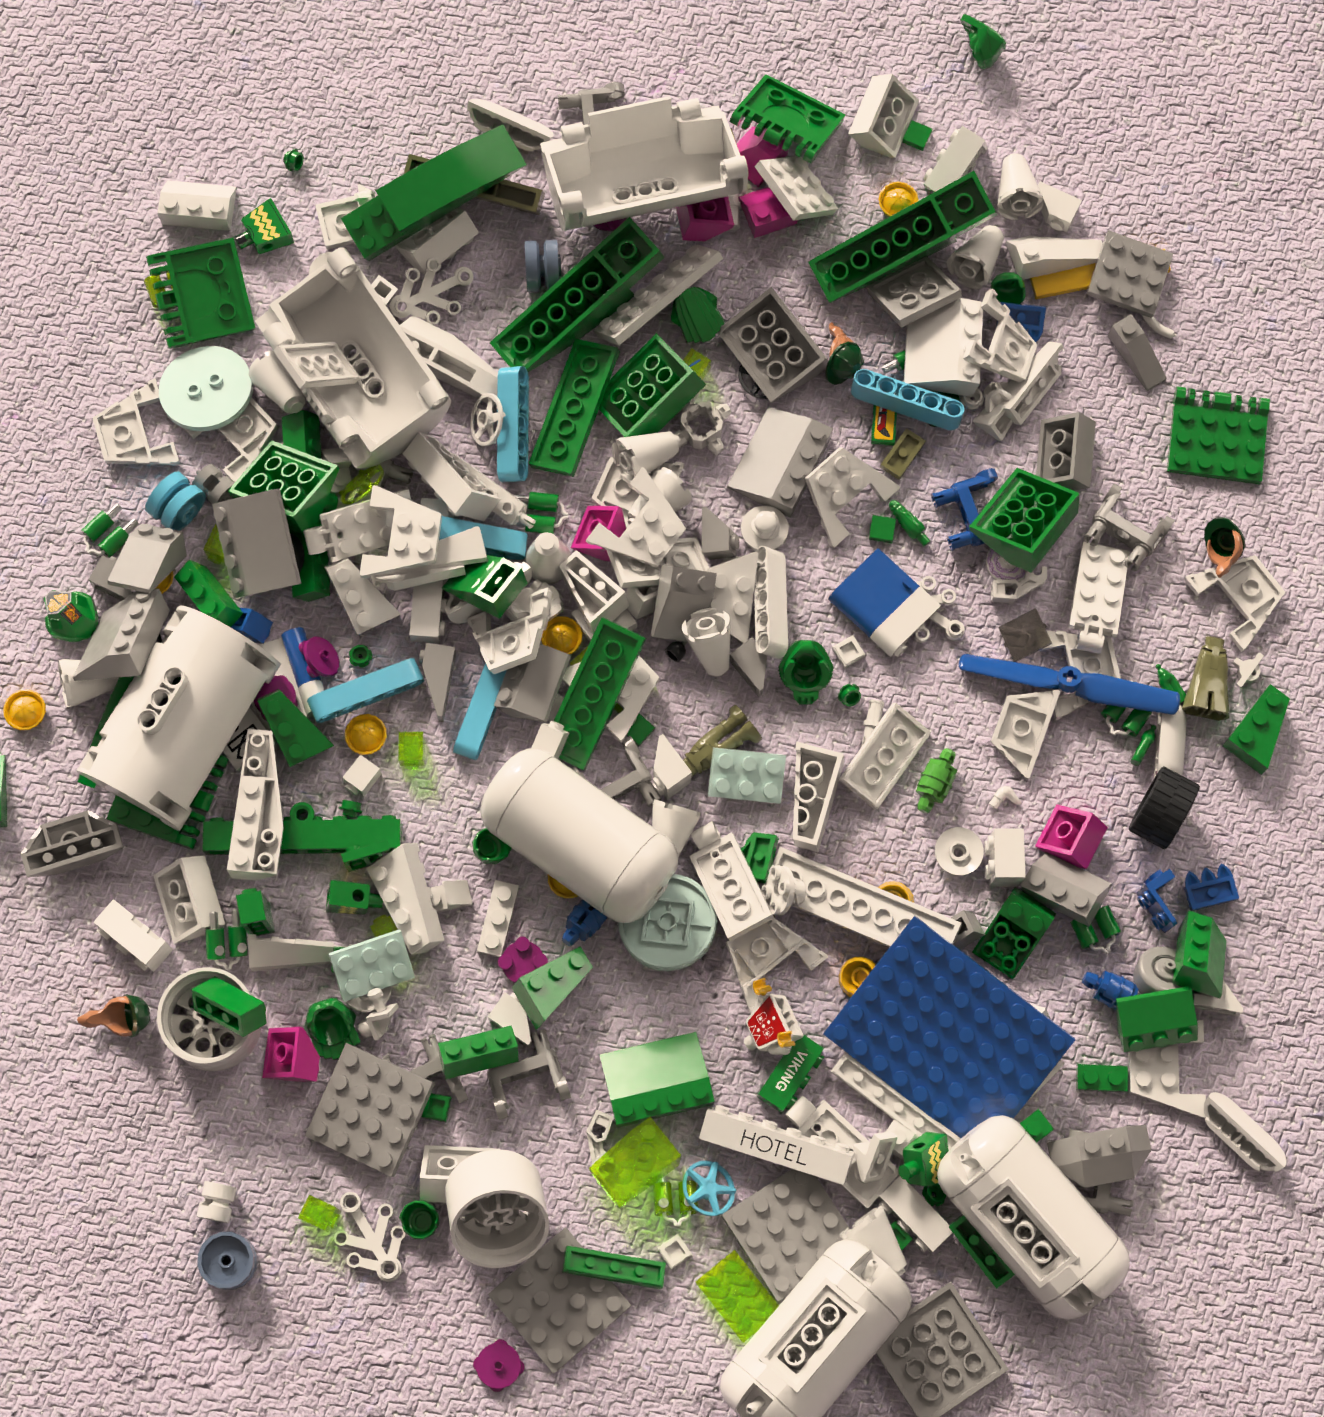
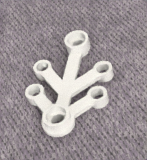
(428, 292)
(938, 618)
(372, 1240)

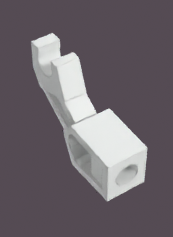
(1022, 588)
(595, 1144)

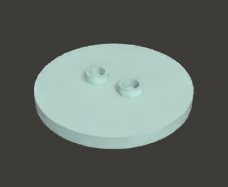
(205, 388)
(674, 929)

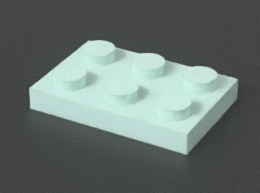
(746, 775)
(371, 965)

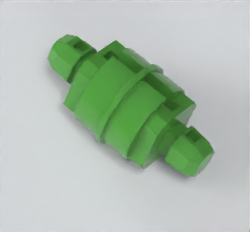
(936, 780)

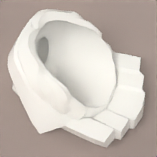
(520, 606)

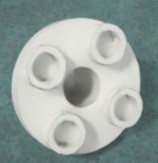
(764, 527)
(782, 890)

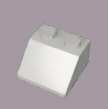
(669, 771)

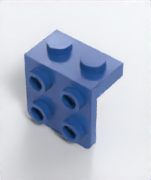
(1150, 900)

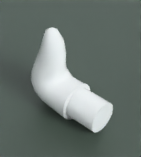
(1003, 793)

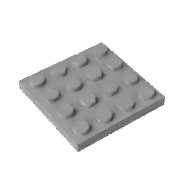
(370, 1109)
(786, 1229)
(557, 1309)
(940, 1354)

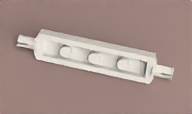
(509, 506)

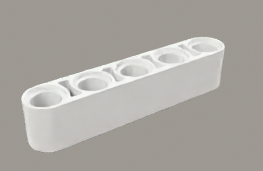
(771, 603)

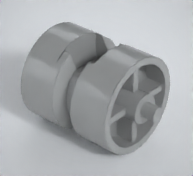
(213, 484)

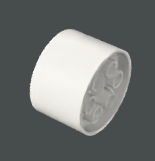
(171, 1024)
(495, 1228)

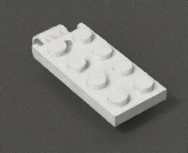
(358, 529)
(1098, 595)
(729, 882)
(838, 1130)

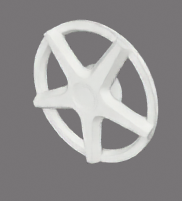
(486, 419)

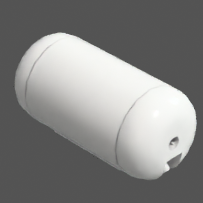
(579, 835)
(1033, 1217)
(818, 1336)

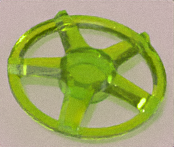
(361, 485)

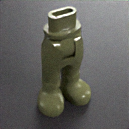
(700, 755)

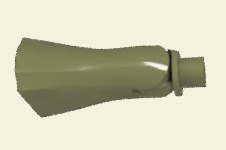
(1208, 687)

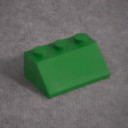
(1200, 955)
(1156, 1019)

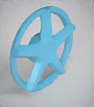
(708, 1188)

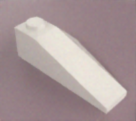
(1047, 255)

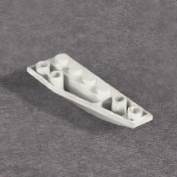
(451, 359)
(258, 812)

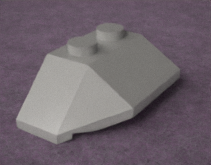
(70, 844)
(1102, 1155)

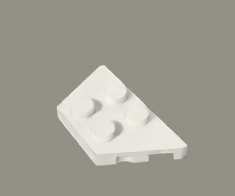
(735, 592)
(1023, 727)

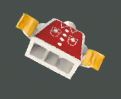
(771, 1022)

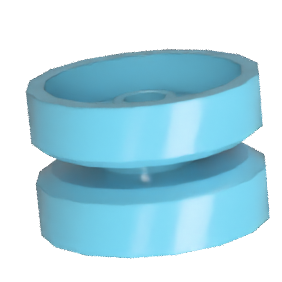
(175, 501)

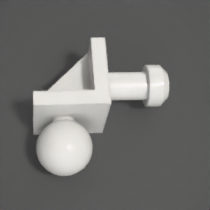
(377, 1021)

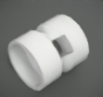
(216, 1202)

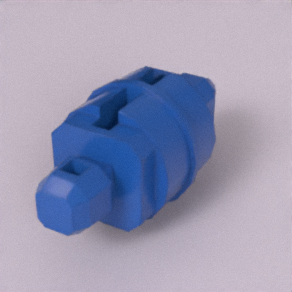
(582, 923)
(1109, 987)

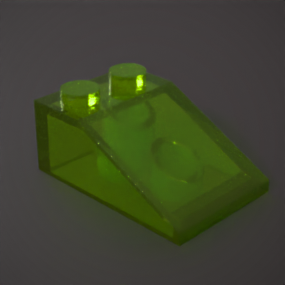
(635, 1163)

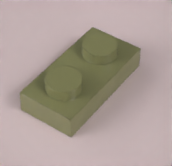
(902, 454)

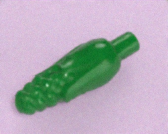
(910, 523)

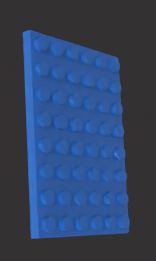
(947, 1032)

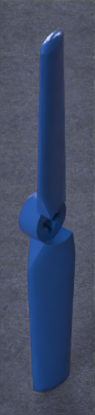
(1089, 686)

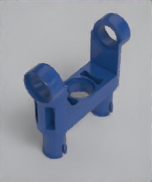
(960, 494)

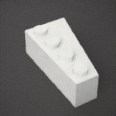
(449, 478)
(814, 793)
(407, 898)

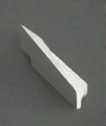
(1025, 395)
(452, 555)

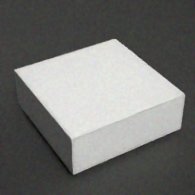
(848, 651)
(674, 1251)

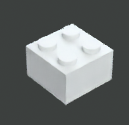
(1006, 858)

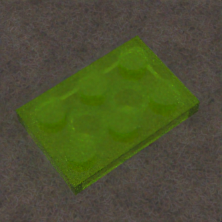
(737, 1295)

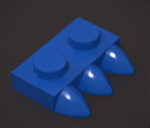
(1029, 316)
(1210, 890)

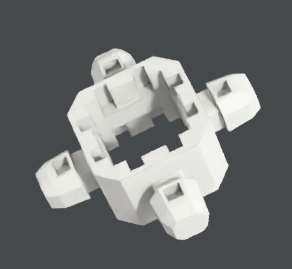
(712, 438)

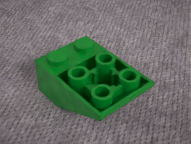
(489, 585)
(1014, 933)

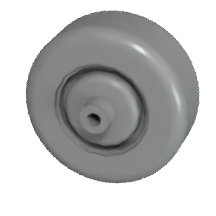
(1155, 970)

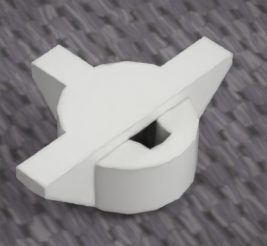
(364, 195)
(995, 394)
(1247, 667)

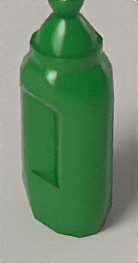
(1169, 682)
(1146, 740)

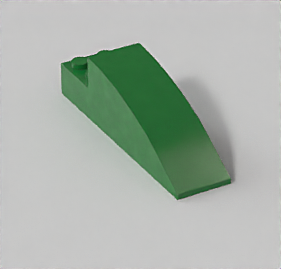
(432, 191)
(903, 238)
(579, 298)

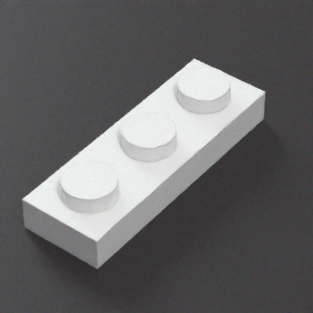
(498, 918)

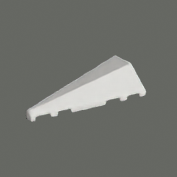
(287, 953)

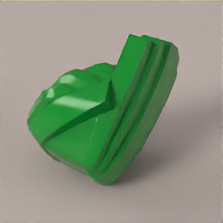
(984, 41)
(697, 315)
(331, 1027)

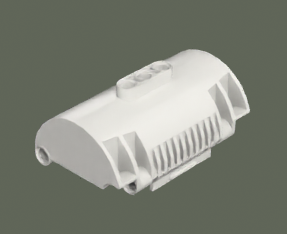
(641, 162)
(345, 309)
(168, 762)

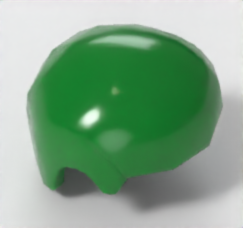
(1009, 288)
(489, 848)
(419, 1219)

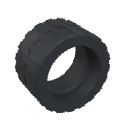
(1164, 807)

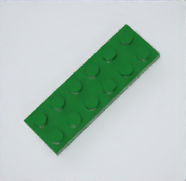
(574, 407)
(596, 689)

